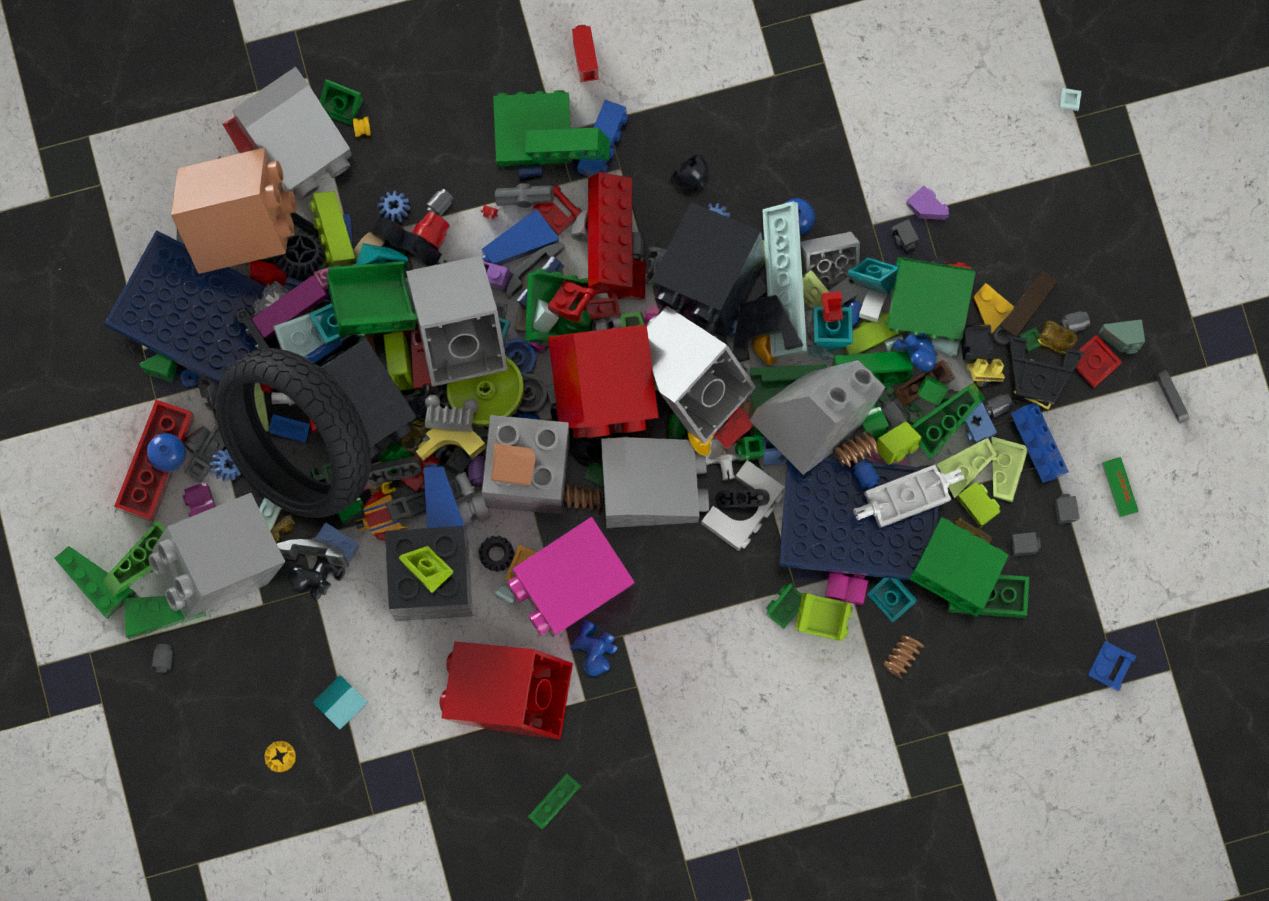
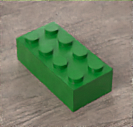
(1007, 598)

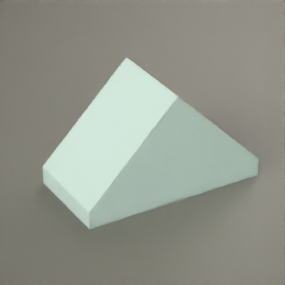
(543, 317)

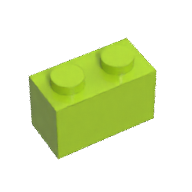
(898, 443)
(979, 504)

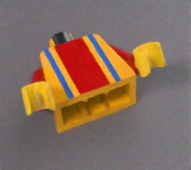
(377, 515)

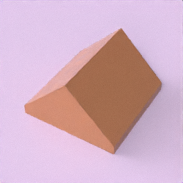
(512, 464)

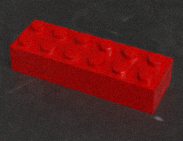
(610, 232)
(143, 483)

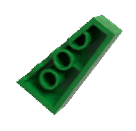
(90, 580)
(151, 614)

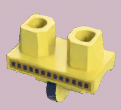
(984, 372)

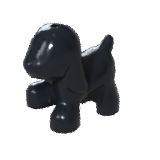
(301, 576)

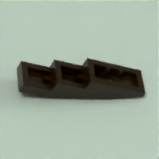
(1028, 304)

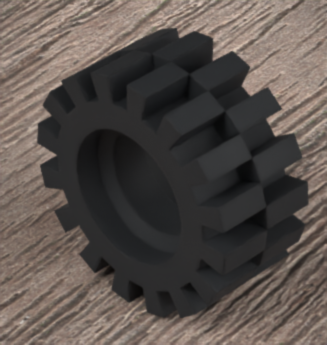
(493, 542)

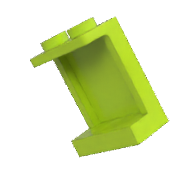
(823, 617)

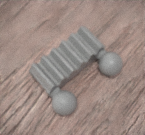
(450, 418)

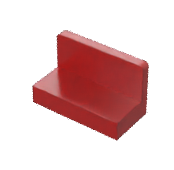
(638, 290)

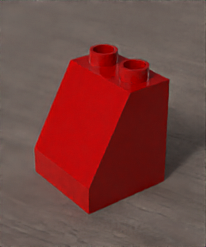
(506, 689)

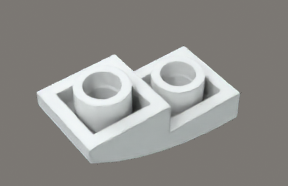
(872, 305)

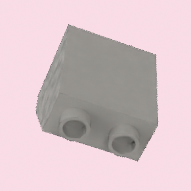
(294, 131)
(457, 320)
(695, 373)
(818, 412)
(652, 482)

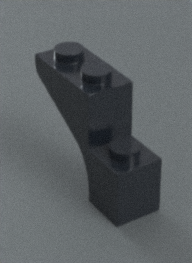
(406, 241)

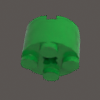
(875, 423)

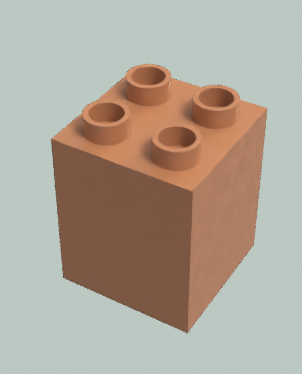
(233, 210)

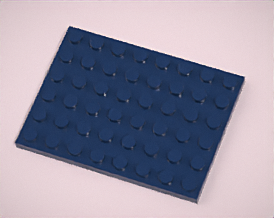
(186, 312)
(826, 536)

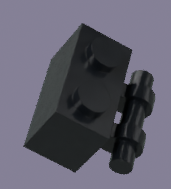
(455, 458)

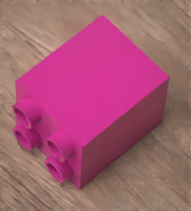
(569, 578)

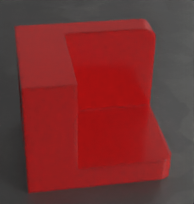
(831, 306)

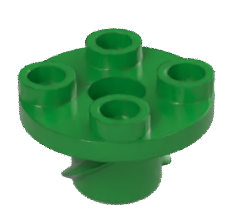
(569, 327)

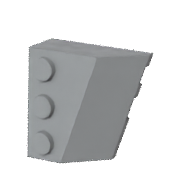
(830, 257)

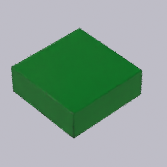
(1032, 336)

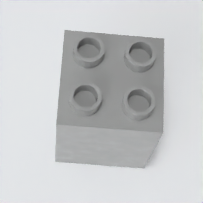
(548, 482)
(216, 556)

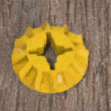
(288, 759)

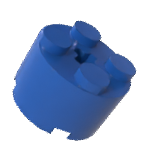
(524, 351)

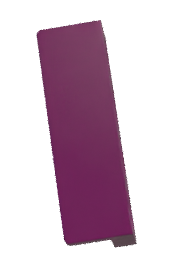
(290, 306)

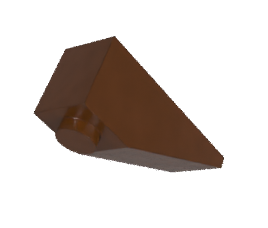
(908, 391)

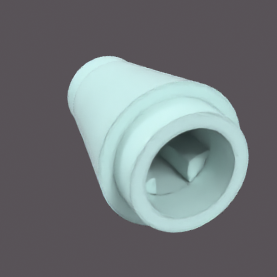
(947, 347)

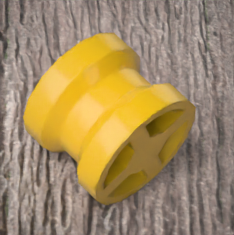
(361, 126)

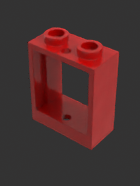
(585, 53)

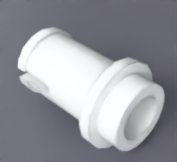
(280, 398)
(465, 485)

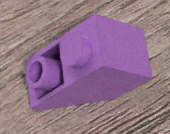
(926, 206)
(498, 276)

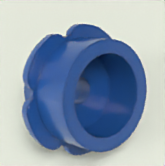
(184, 377)

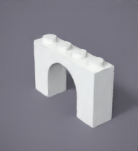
(738, 532)

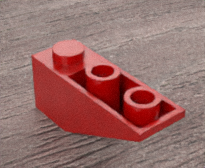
(419, 364)

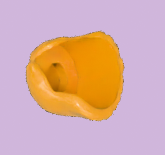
(762, 352)

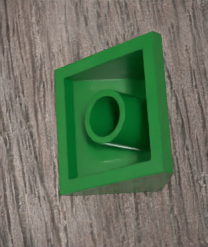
(340, 102)
(160, 367)

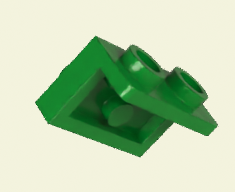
(785, 607)

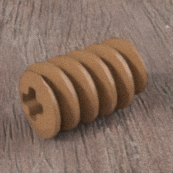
(856, 449)
(584, 497)
(902, 655)

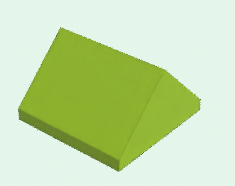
(426, 567)

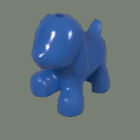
(919, 350)
(595, 661)

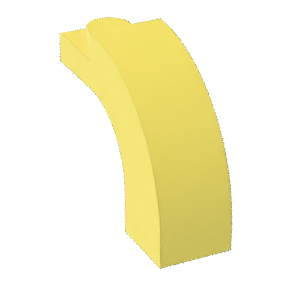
(468, 441)

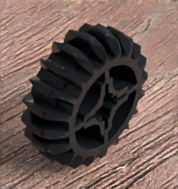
(310, 254)

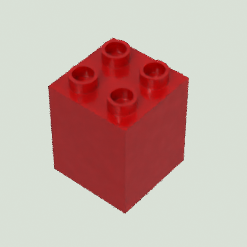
(603, 380)

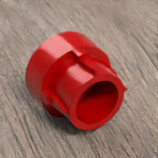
(432, 229)

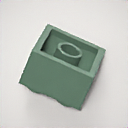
(1124, 336)

